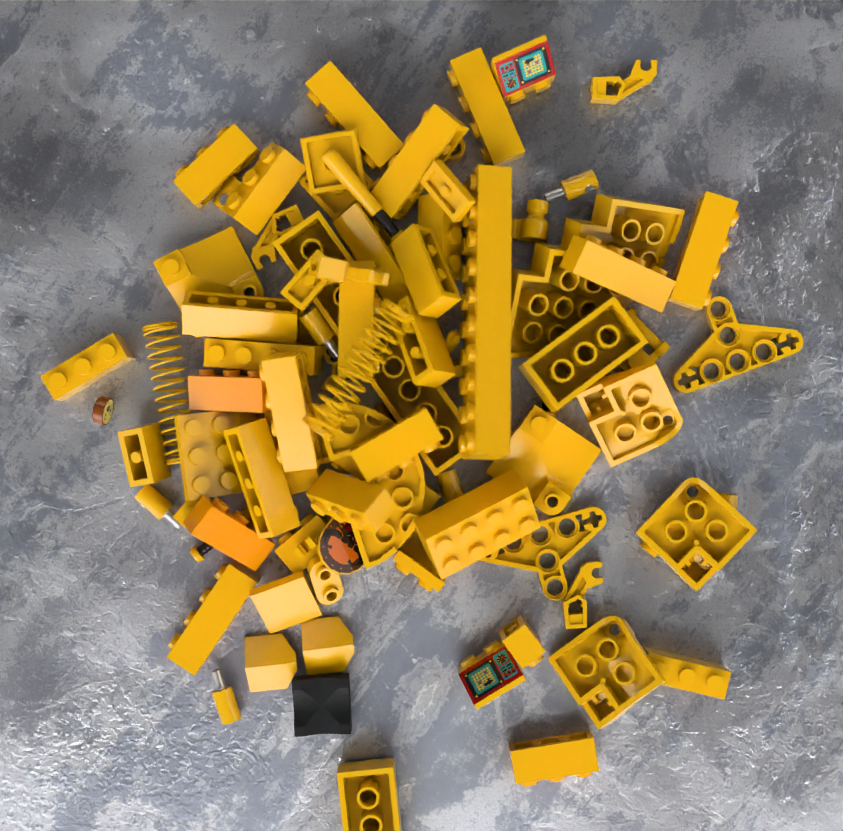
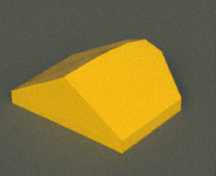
(326, 645)
(269, 662)

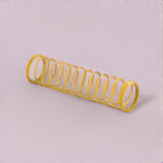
(162, 326)
(315, 423)

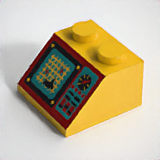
(524, 70)
(490, 673)

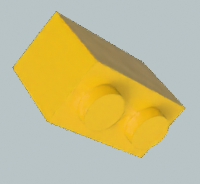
(144, 454)
(522, 642)

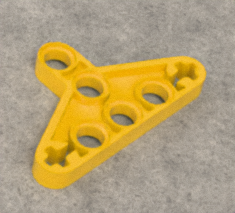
(745, 342)
(559, 544)

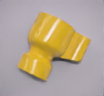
(535, 226)

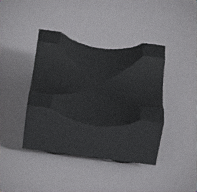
(322, 704)

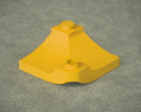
(210, 265)
(629, 412)
(546, 458)
(696, 532)
(606, 670)

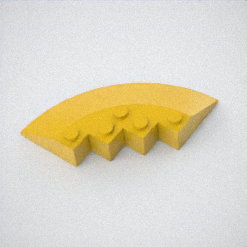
(625, 223)

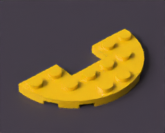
(403, 485)

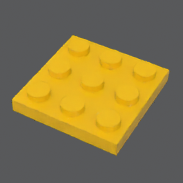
(205, 454)

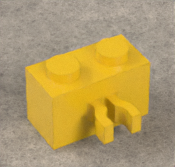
(301, 547)

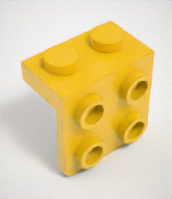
(413, 558)

